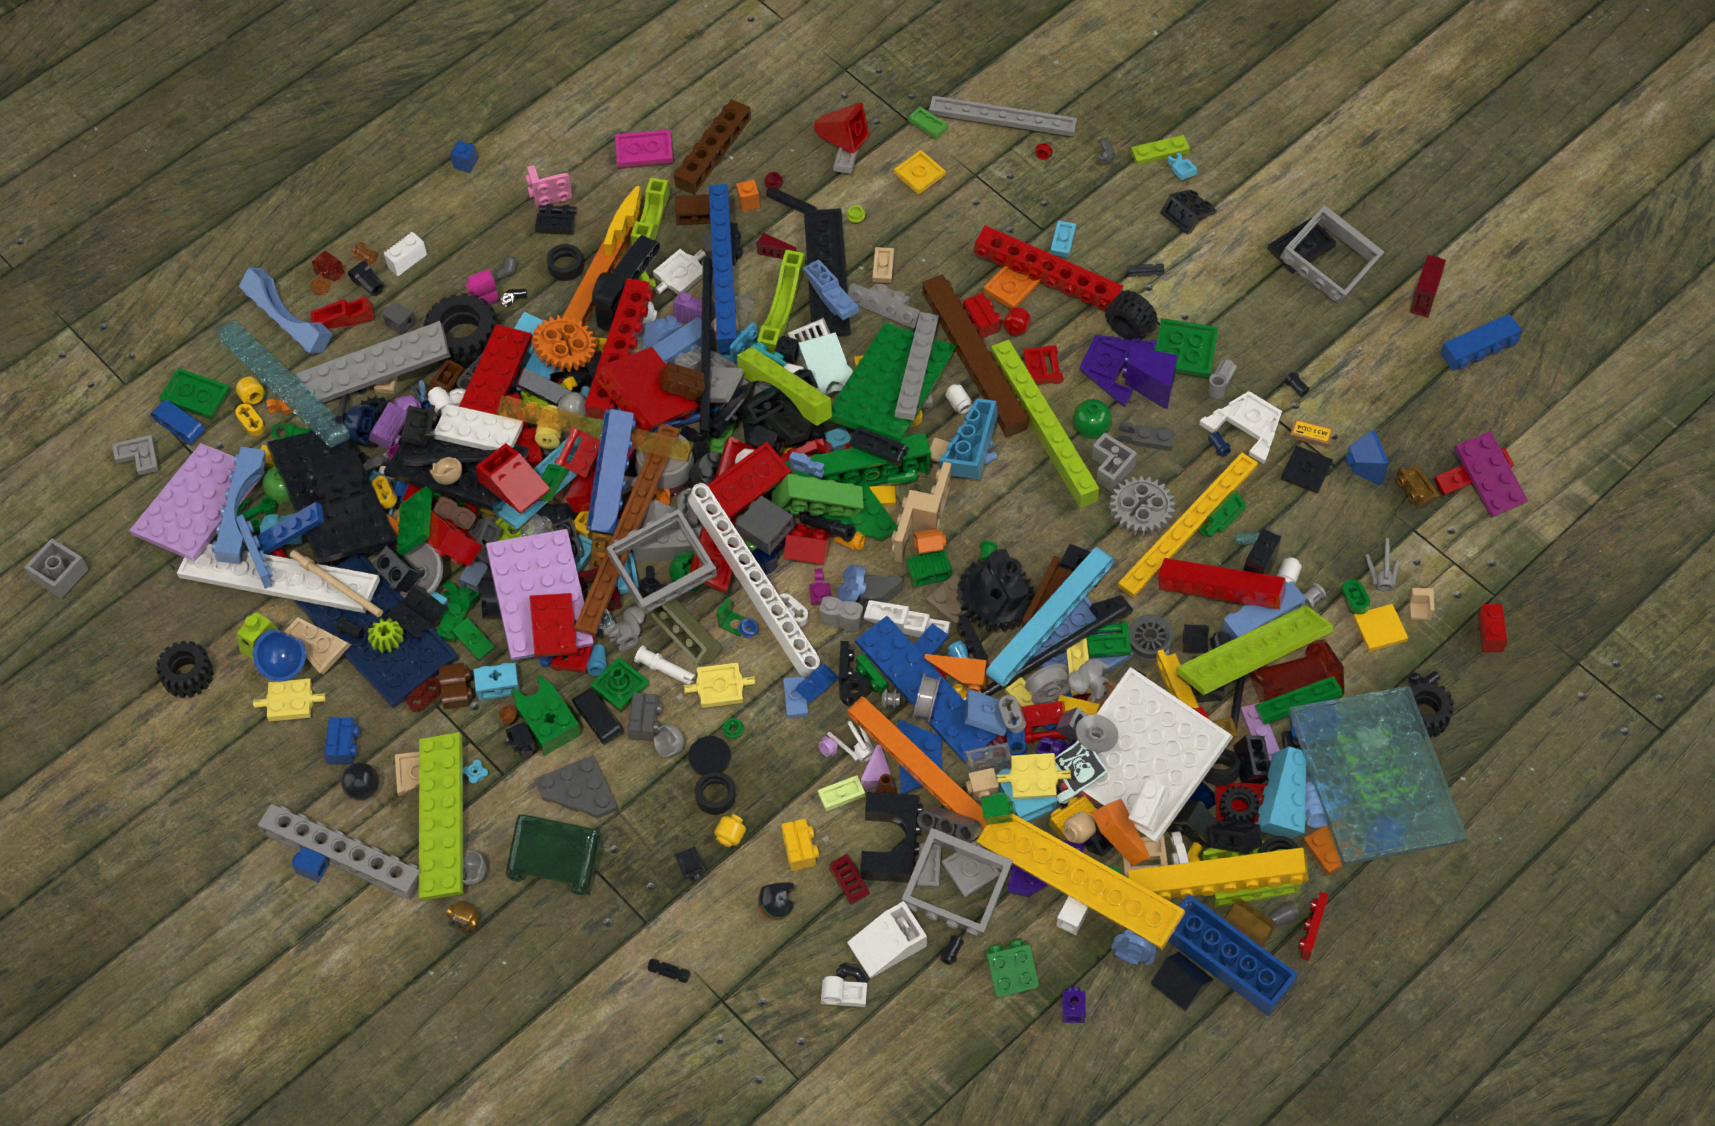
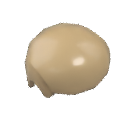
(446, 471)

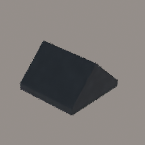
(1181, 980)

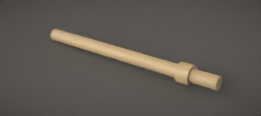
(308, 564)

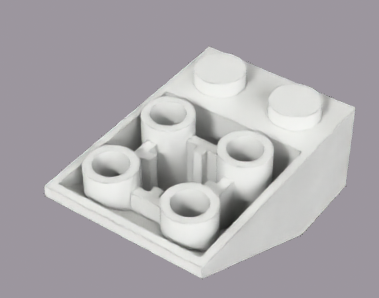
(888, 940)

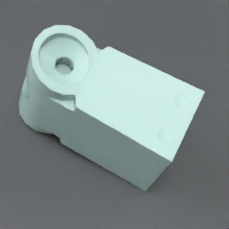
(826, 361)

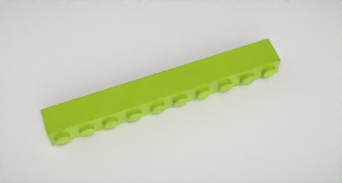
(1046, 426)

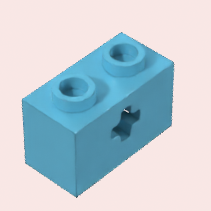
(489, 687)

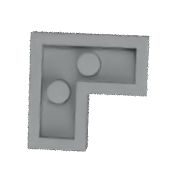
(140, 450)

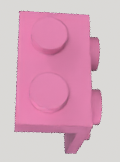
(548, 189)

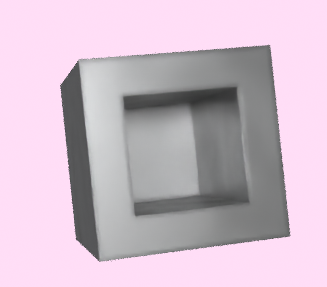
(1068, 723)

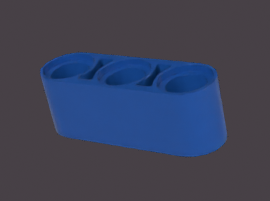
(178, 422)

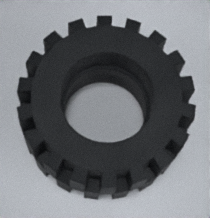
(1131, 315)
(179, 656)
(1437, 699)

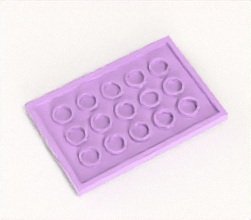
(190, 504)
(533, 567)

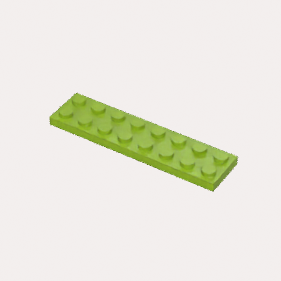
(1254, 649)
(440, 816)

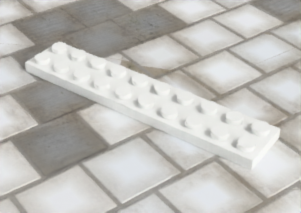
(288, 579)

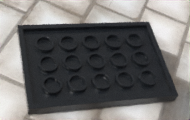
(465, 489)

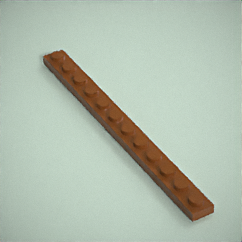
(631, 519)

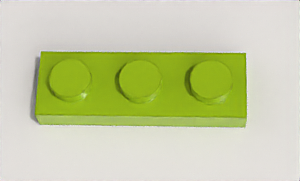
(1160, 150)

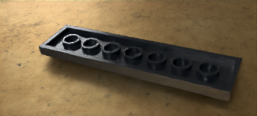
(826, 244)

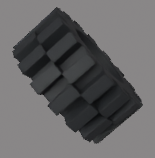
(1239, 794)

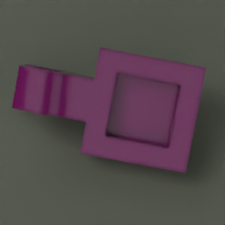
(819, 589)

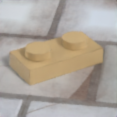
(883, 265)

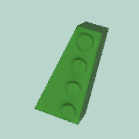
(818, 496)

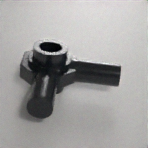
(649, 584)

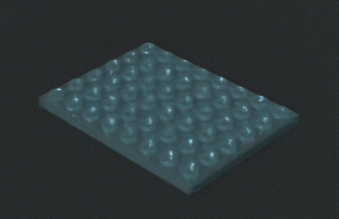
(1377, 775)

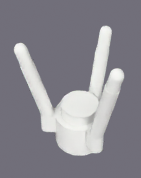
(863, 749)

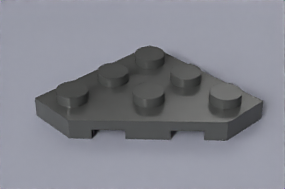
(578, 788)

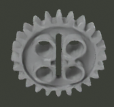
(1129, 495)

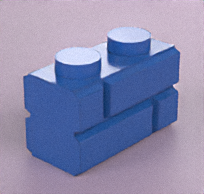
(340, 741)

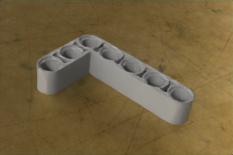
(693, 361)

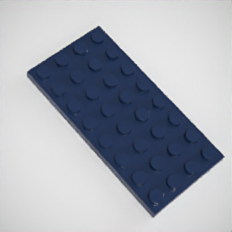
(393, 673)

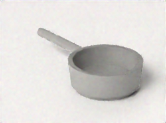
(673, 476)

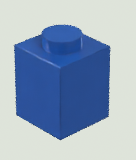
(464, 156)
(310, 864)

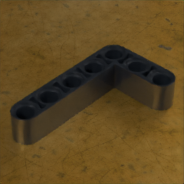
(630, 267)

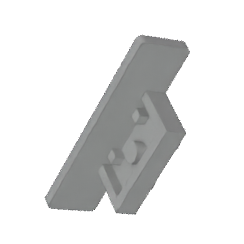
(885, 302)

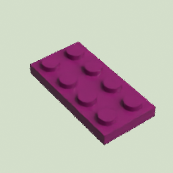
(1491, 474)

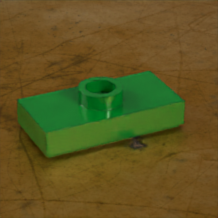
(473, 639)

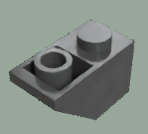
(880, 588)

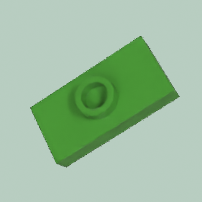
(928, 122)

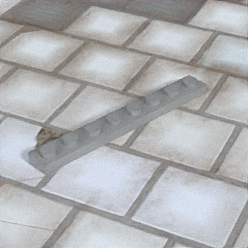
(1003, 116)
(916, 366)

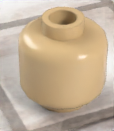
(1079, 827)

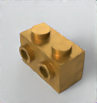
(1251, 922)

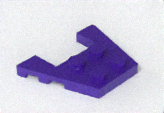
(1105, 361)

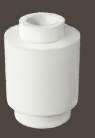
(440, 399)
(958, 399)
(1289, 569)

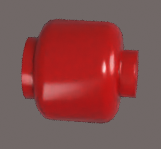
(1017, 321)

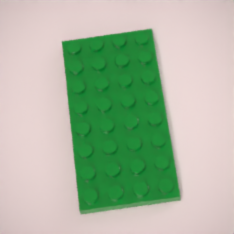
(876, 382)

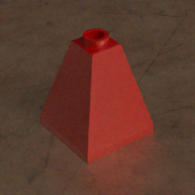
(844, 128)

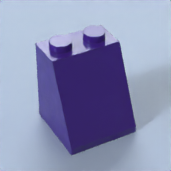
(1150, 374)

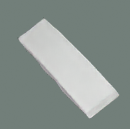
(907, 621)

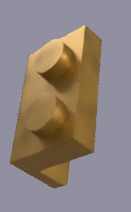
(1416, 486)

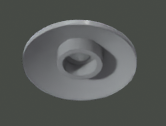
(1100, 727)

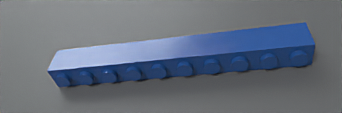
(722, 267)

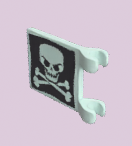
(1085, 770)

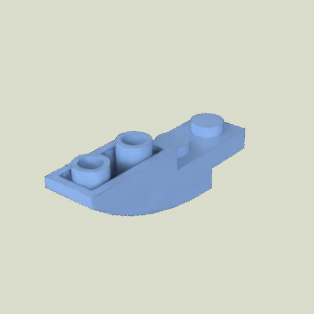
(829, 291)

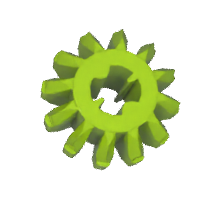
(385, 635)

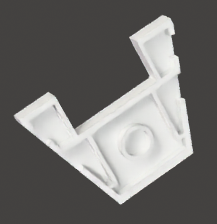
(1251, 416)

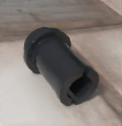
(1297, 384)
(349, 628)
(949, 955)

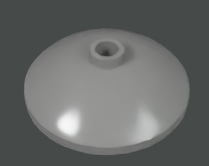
(427, 563)

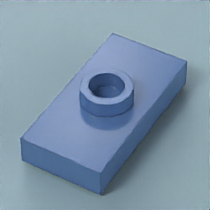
(795, 703)

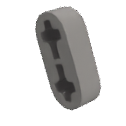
(1015, 712)

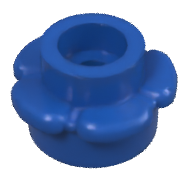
(752, 624)

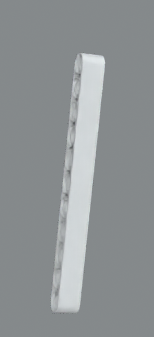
(752, 588)

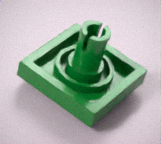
(619, 683)

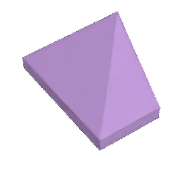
(876, 767)

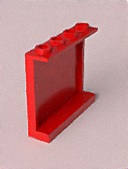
(635, 388)

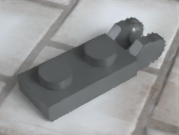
(1146, 436)

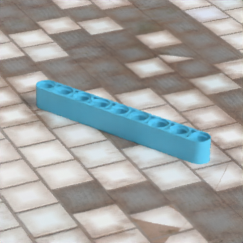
(1050, 616)

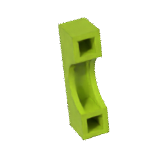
(656, 199)

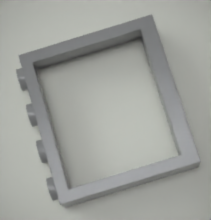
(1349, 236)
(676, 588)
(969, 850)

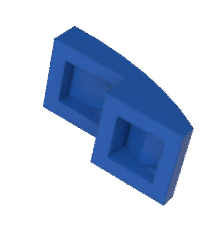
(817, 683)

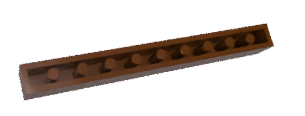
(974, 354)

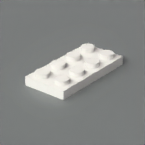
(476, 428)

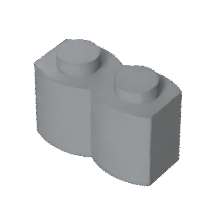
(838, 613)

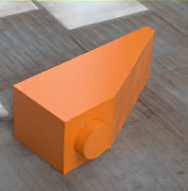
(964, 670)
(1120, 831)

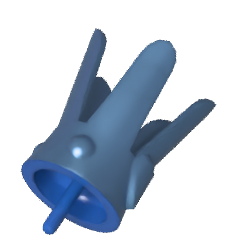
(425, 404)

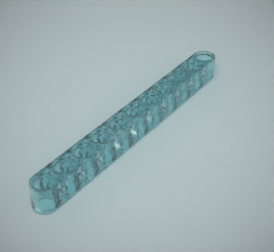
(282, 383)

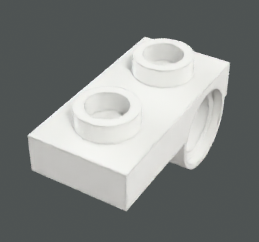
(839, 992)

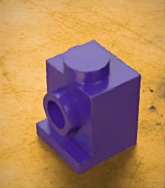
(1073, 1012)

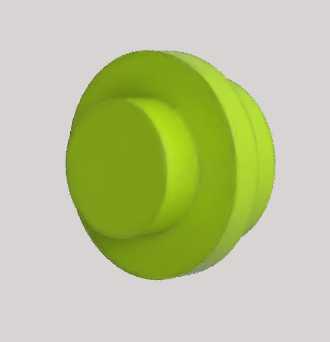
(855, 214)

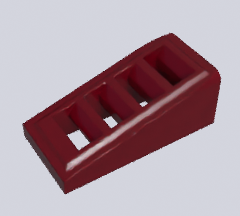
(772, 246)
(841, 863)

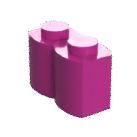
(483, 286)

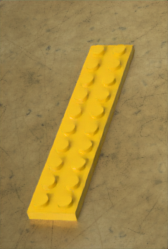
(1084, 879)

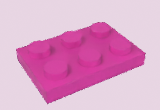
(643, 148)

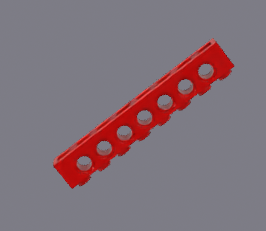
(1040, 260)
(620, 340)

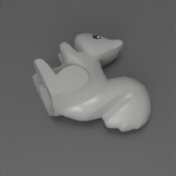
(628, 630)
(1090, 676)

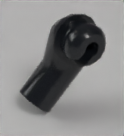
(512, 295)
(1288, 740)

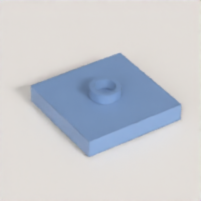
(984, 713)

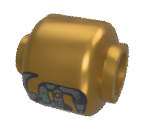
(462, 917)

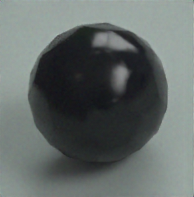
(360, 781)

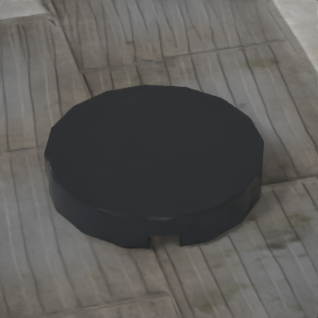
(709, 755)

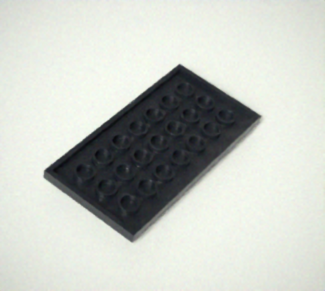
(352, 521)

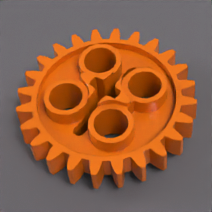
(563, 343)

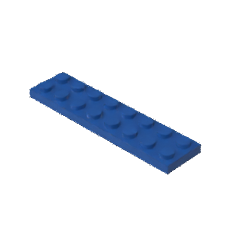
(905, 669)

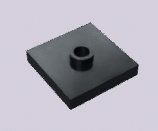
(1306, 469)

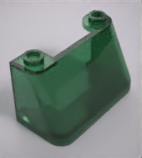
(555, 853)

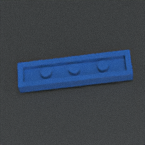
(291, 528)

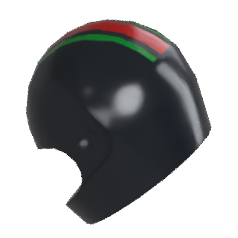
(773, 900)

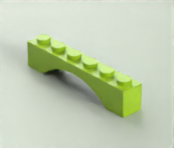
(786, 291)
(810, 401)

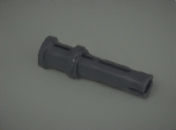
(833, 527)

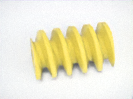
(548, 437)

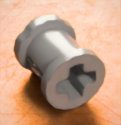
(1314, 594)

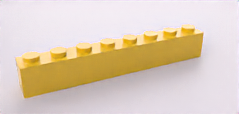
(1224, 874)

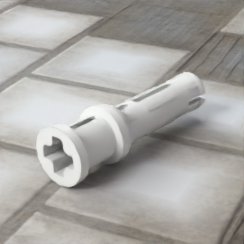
(656, 662)

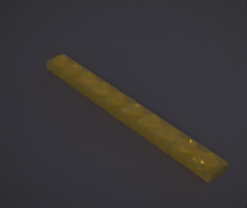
(563, 420)

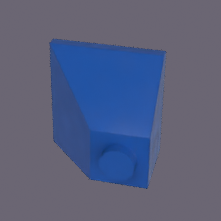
(1368, 458)

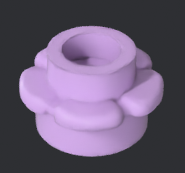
(828, 746)

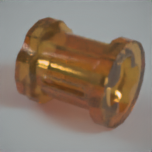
(364, 253)

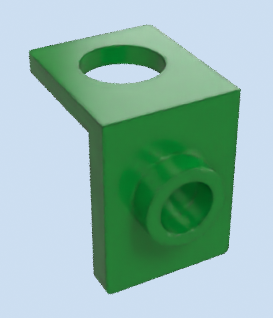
(726, 615)

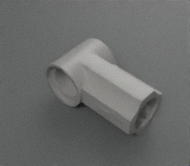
(1220, 379)

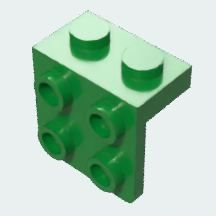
(1011, 967)

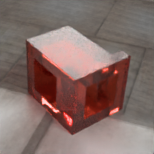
(328, 266)

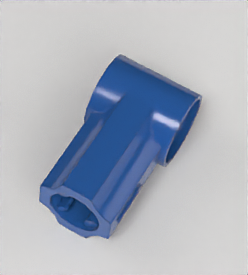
(1016, 741)

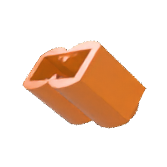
(928, 541)

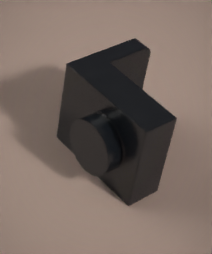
(690, 863)

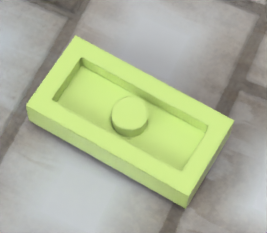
(841, 793)

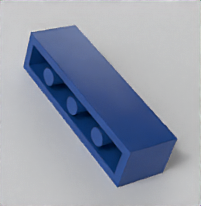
(1481, 342)

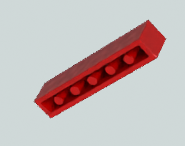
(1222, 583)

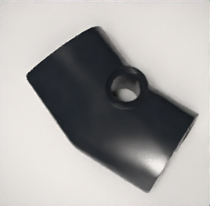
(729, 412)

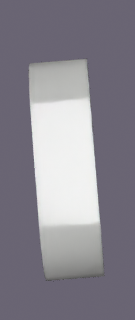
(795, 607)

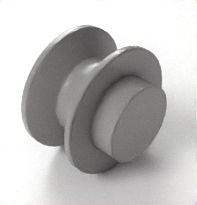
(890, 699)

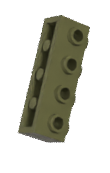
(686, 632)

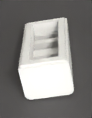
(823, 327)

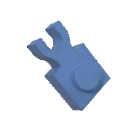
(803, 464)

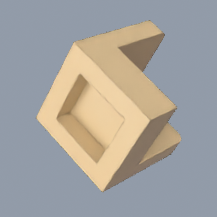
(938, 449)
(1421, 603)

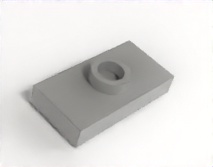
(844, 161)
(931, 871)

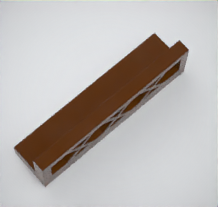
(1053, 579)

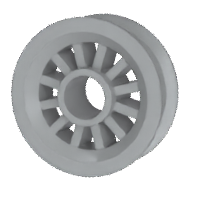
(1048, 684)
(926, 697)

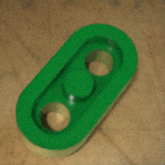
(1356, 596)

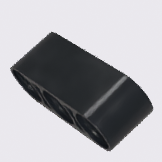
(597, 716)

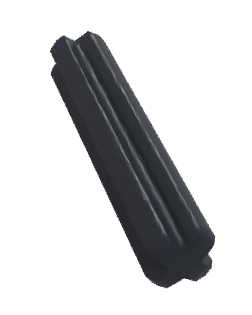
(789, 200)

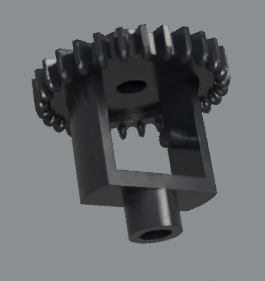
(1000, 579)

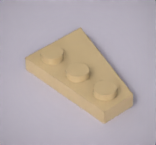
(321, 646)
(407, 772)

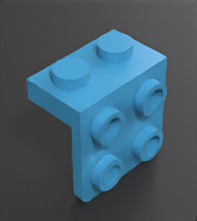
(741, 342)

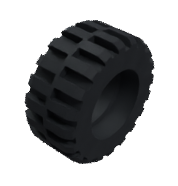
(464, 310)

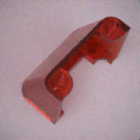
(1292, 675)

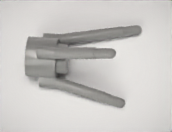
(1385, 580)

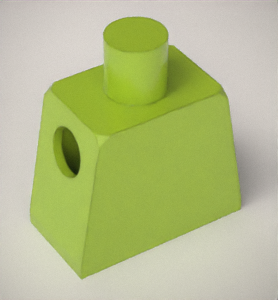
(250, 632)

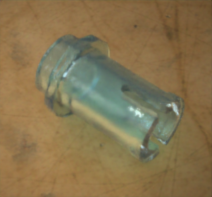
(1246, 538)

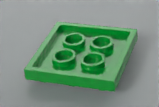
(1191, 343)

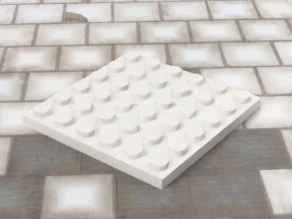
(1155, 742)

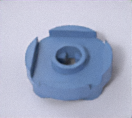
(853, 583)
(1133, 948)

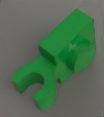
(464, 596)

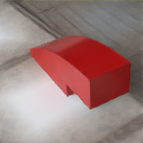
(344, 313)

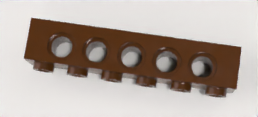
(712, 146)

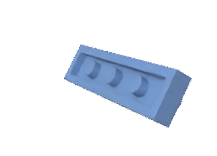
(252, 545)

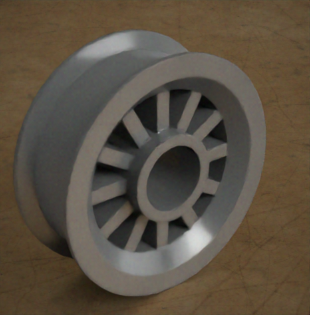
(1154, 627)

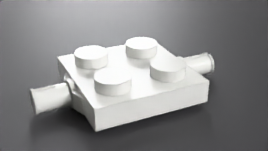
(679, 272)

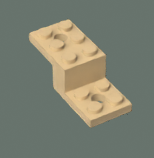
(921, 511)

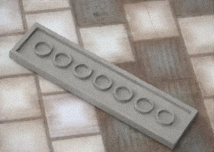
(376, 363)

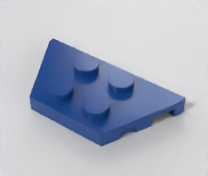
(928, 743)

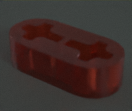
(424, 695)

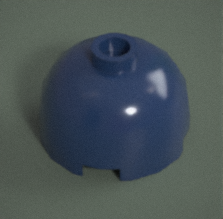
(360, 422)

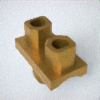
(598, 548)

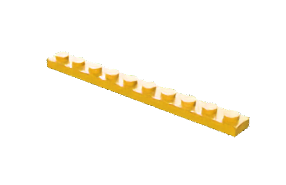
(1187, 525)

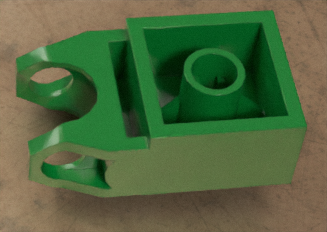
(547, 717)

